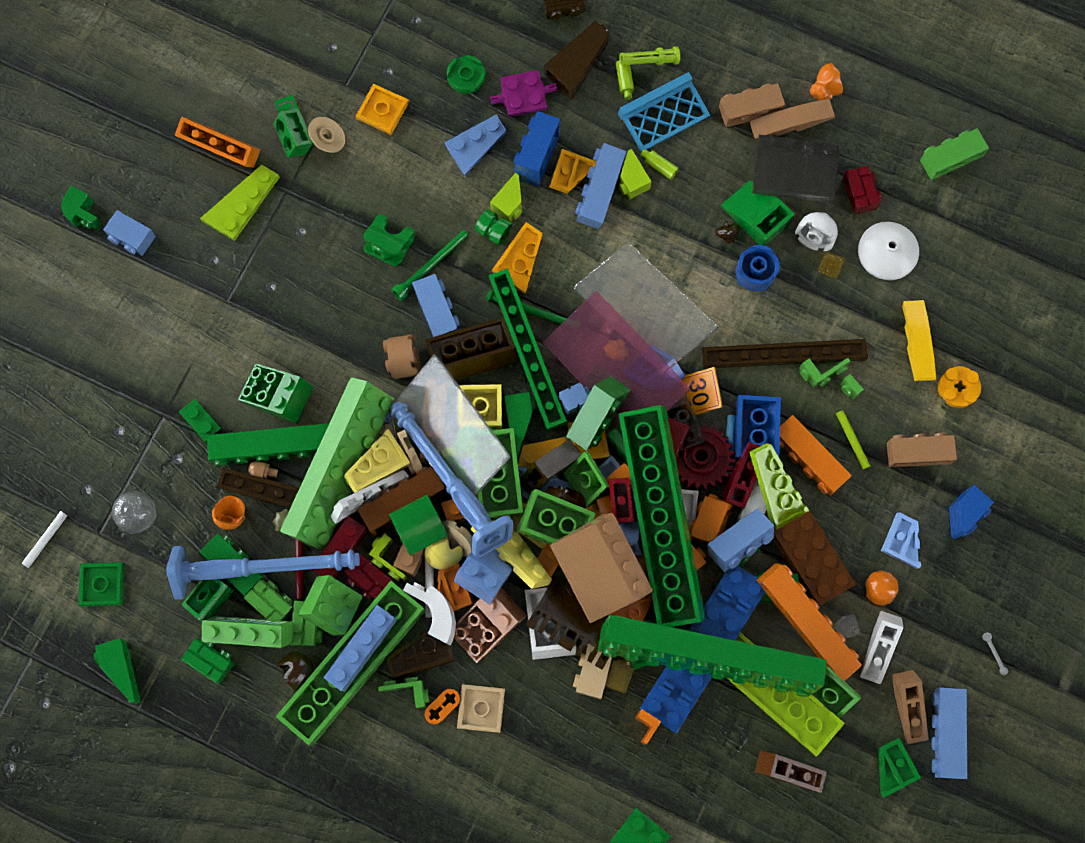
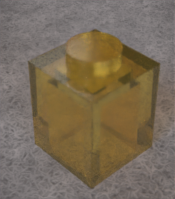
(619, 676)

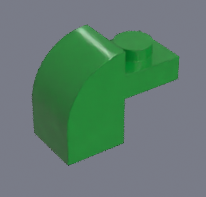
(75, 208)

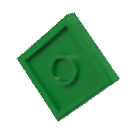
(101, 584)

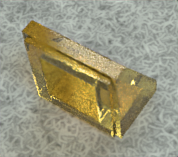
(831, 264)

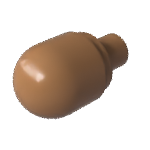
(262, 470)

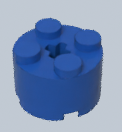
(749, 276)

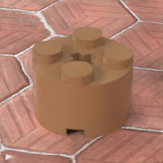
(402, 356)

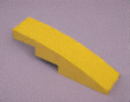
(919, 340)

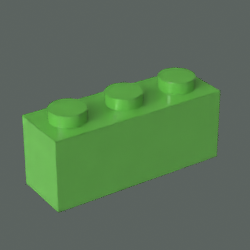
(954, 153)

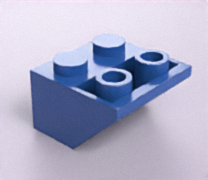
(967, 511)

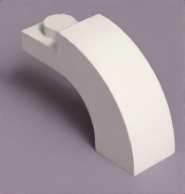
(443, 616)

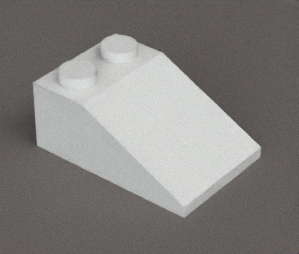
(541, 645)

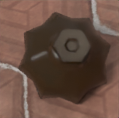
(727, 232)

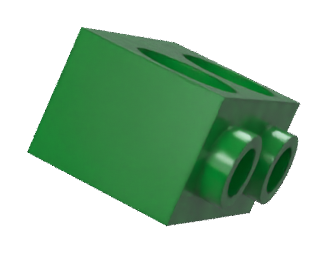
(293, 133)

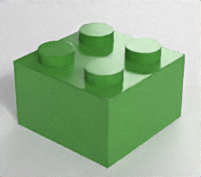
(330, 605)

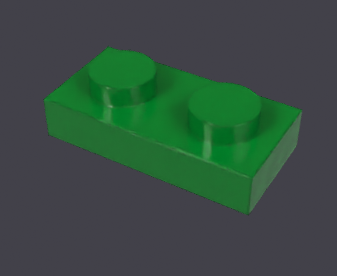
(200, 420)

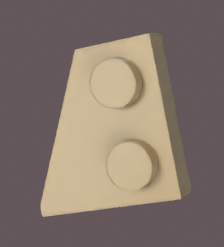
(415, 464)

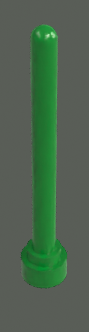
(401, 291)

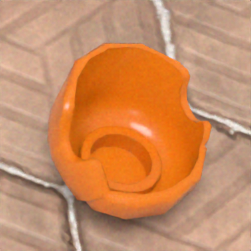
(881, 587)

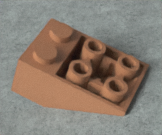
(487, 625)

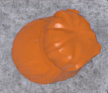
(827, 83)
(229, 513)

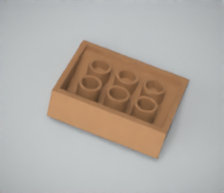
(601, 567)

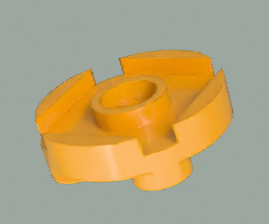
(967, 378)

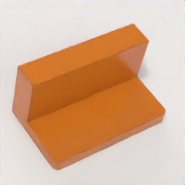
(649, 721)

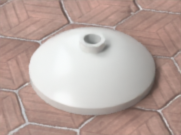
(884, 261)

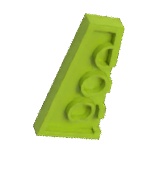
(238, 206)
(780, 497)

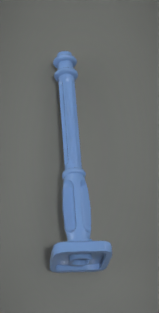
(488, 533)
(182, 572)

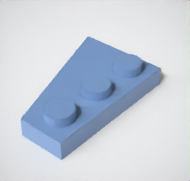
(474, 143)

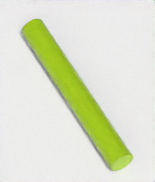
(853, 440)

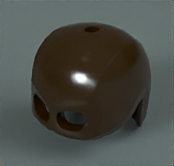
(299, 670)

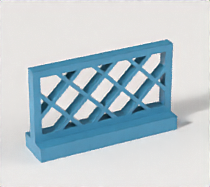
(655, 97)

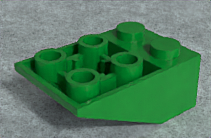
(758, 214)
(276, 392)

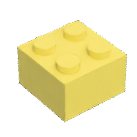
(487, 401)

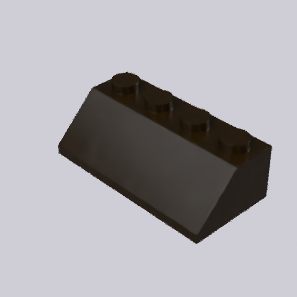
(474, 349)

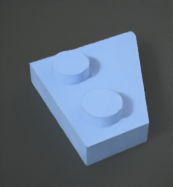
(903, 540)

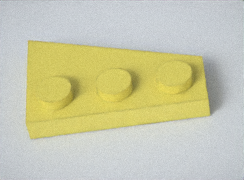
(377, 463)

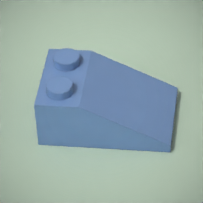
(484, 575)

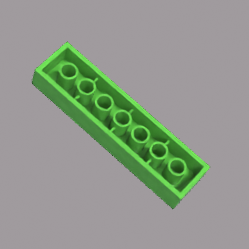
(344, 442)
(319, 701)

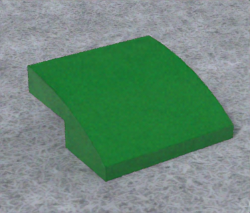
(418, 525)

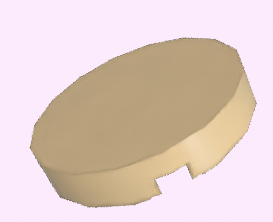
(458, 537)

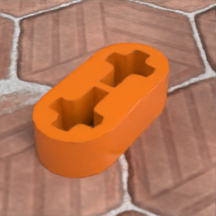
(446, 710)

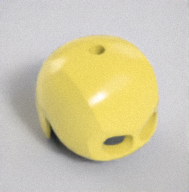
(441, 556)

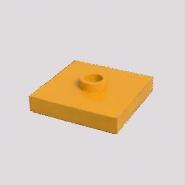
(382, 109)

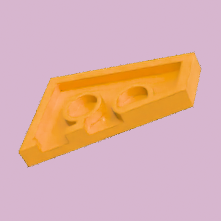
(521, 256)

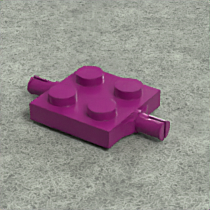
(523, 93)

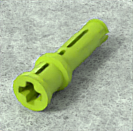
(658, 56)

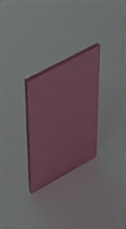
(602, 344)

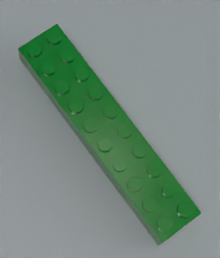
(662, 516)
(711, 656)

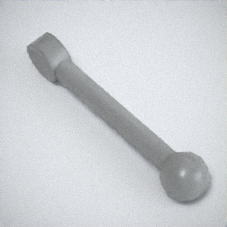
(987, 637)

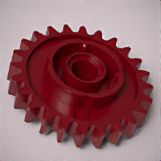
(710, 470)

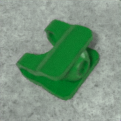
(387, 246)

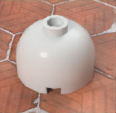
(817, 231)

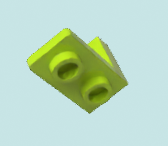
(380, 546)

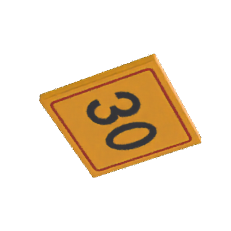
(704, 390)

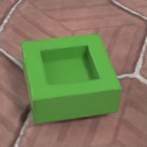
(851, 387)

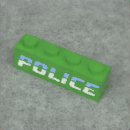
(247, 631)

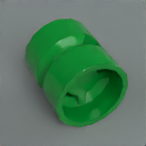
(495, 228)

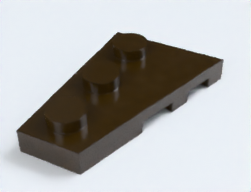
(419, 655)

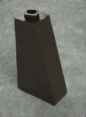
(576, 60)

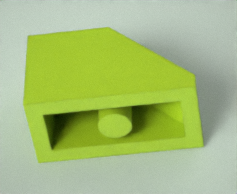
(633, 177)
(508, 200)

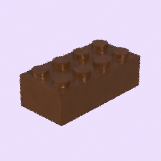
(377, 512)
(812, 558)

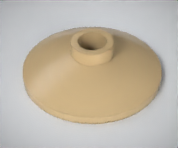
(326, 134)

